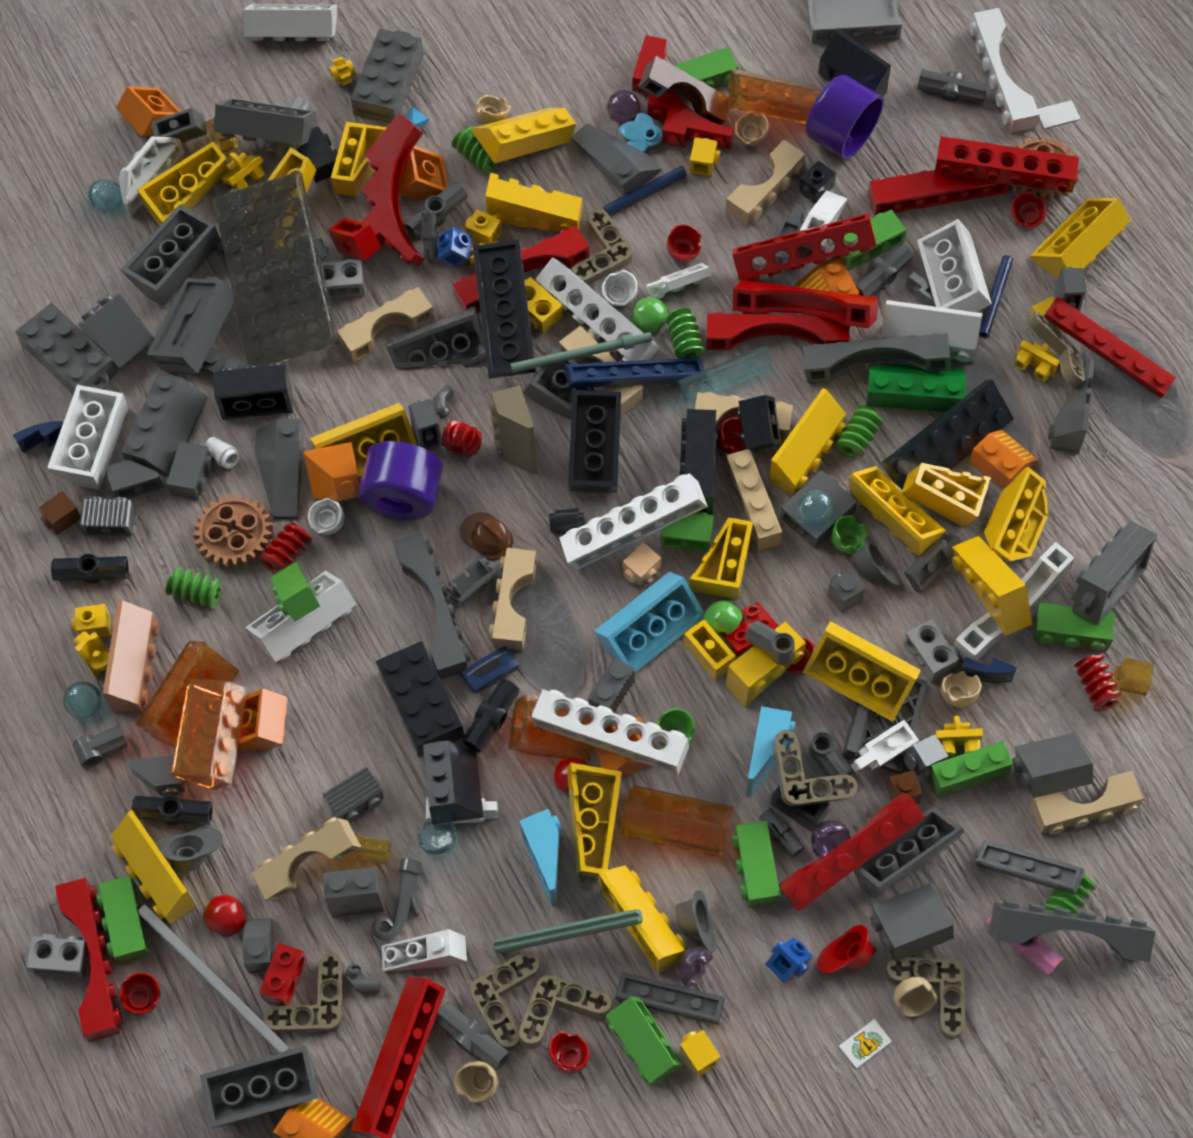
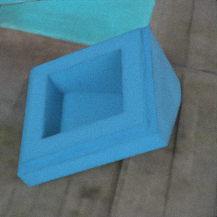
(416, 117)

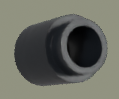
(565, 519)

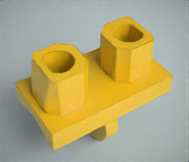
(240, 167)
(1038, 357)
(92, 652)
(959, 735)

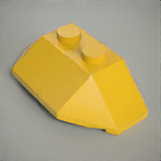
(1018, 517)

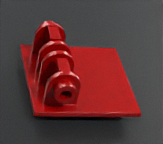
(749, 615)

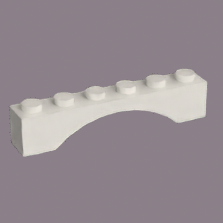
(1017, 106)
(1039, 581)

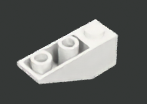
(824, 212)
(425, 952)

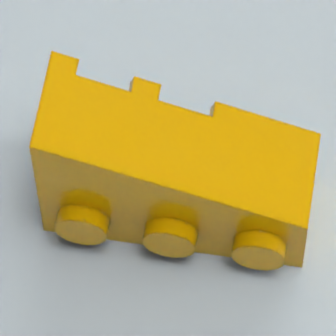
(947, 492)

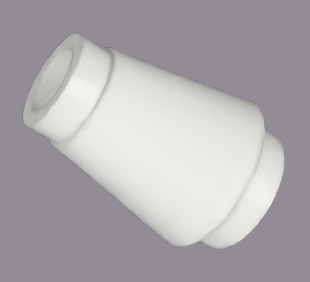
(223, 453)

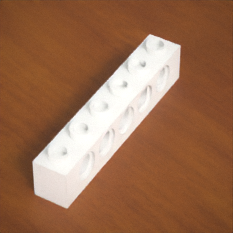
(556, 273)
(645, 523)
(594, 734)

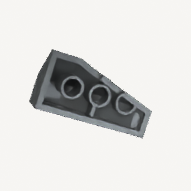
(618, 161)
(446, 342)
(551, 387)
(1073, 418)
(280, 460)

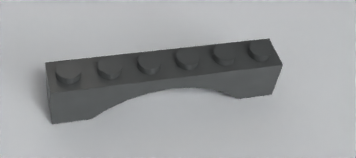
(925, 352)
(415, 562)
(1018, 924)

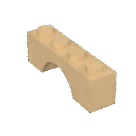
(748, 201)
(409, 310)
(580, 338)
(727, 408)
(759, 510)
(518, 571)
(1056, 812)
(278, 875)

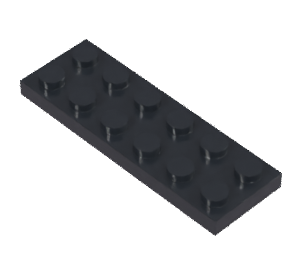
(503, 307)
(952, 434)

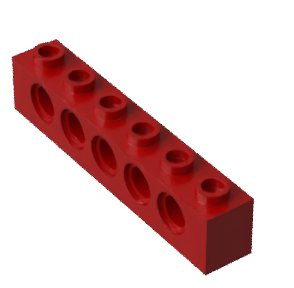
(1017, 160)
(767, 249)

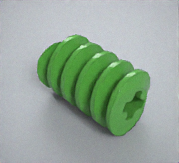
(469, 146)
(684, 334)
(859, 432)
(194, 588)
(1067, 900)

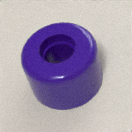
(844, 116)
(400, 480)

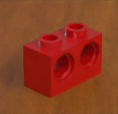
(283, 975)

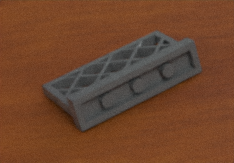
(859, 727)

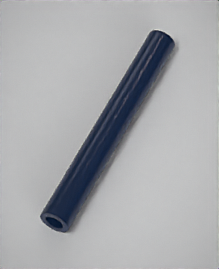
(645, 190)
(995, 296)

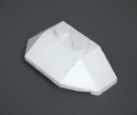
(148, 163)

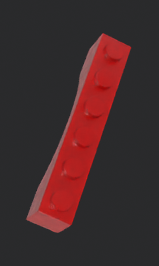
(567, 247)
(841, 307)
(730, 330)
(878, 833)
(97, 1011)

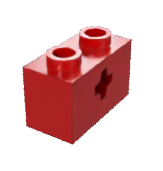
(354, 238)

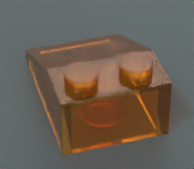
(539, 741)

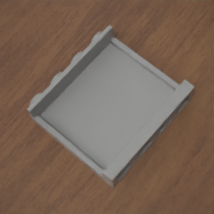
(856, 18)

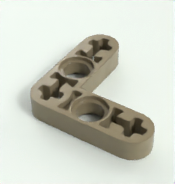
(610, 250)
(1069, 355)
(798, 779)
(945, 985)
(497, 989)
(558, 998)
(316, 1012)

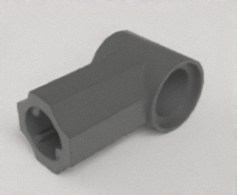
(770, 640)
(92, 748)
(830, 759)

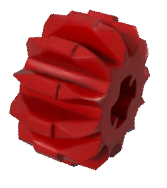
(461, 438)

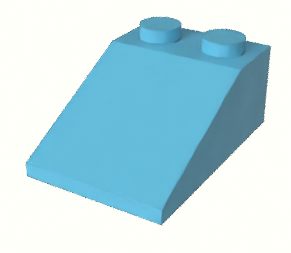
(763, 760)
(541, 838)

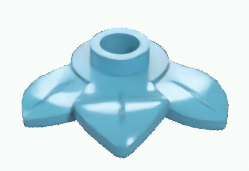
(637, 132)

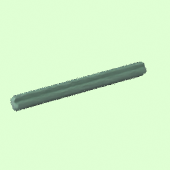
(568, 931)

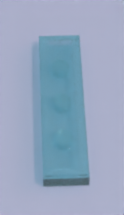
(726, 374)

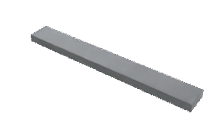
(212, 980)

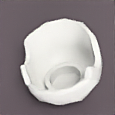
(619, 288)
(326, 516)

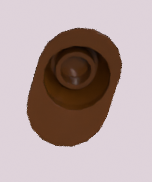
(487, 535)

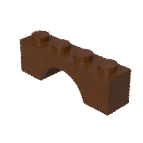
(664, 77)

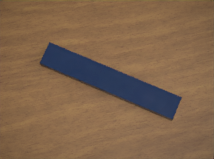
(631, 372)

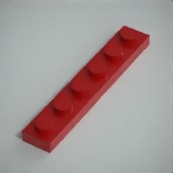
(1109, 347)

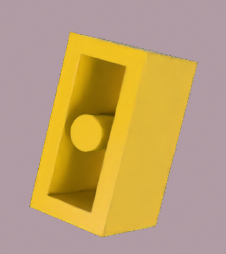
(709, 650)

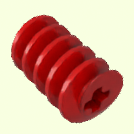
(284, 547)
(1097, 682)

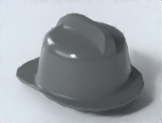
(873, 565)
(190, 849)
(694, 920)

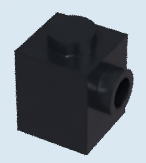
(817, 181)

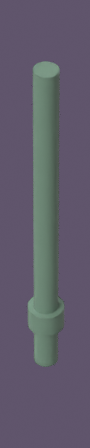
(626, 342)

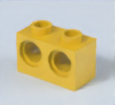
(540, 303)

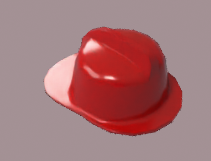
(848, 951)

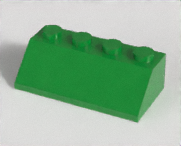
(913, 388)

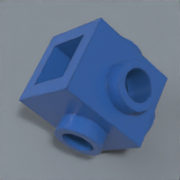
(454, 247)
(789, 959)

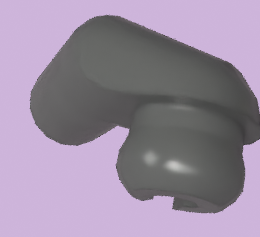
(440, 399)
(360, 982)

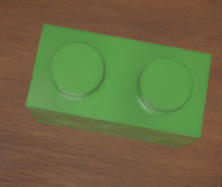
(689, 533)

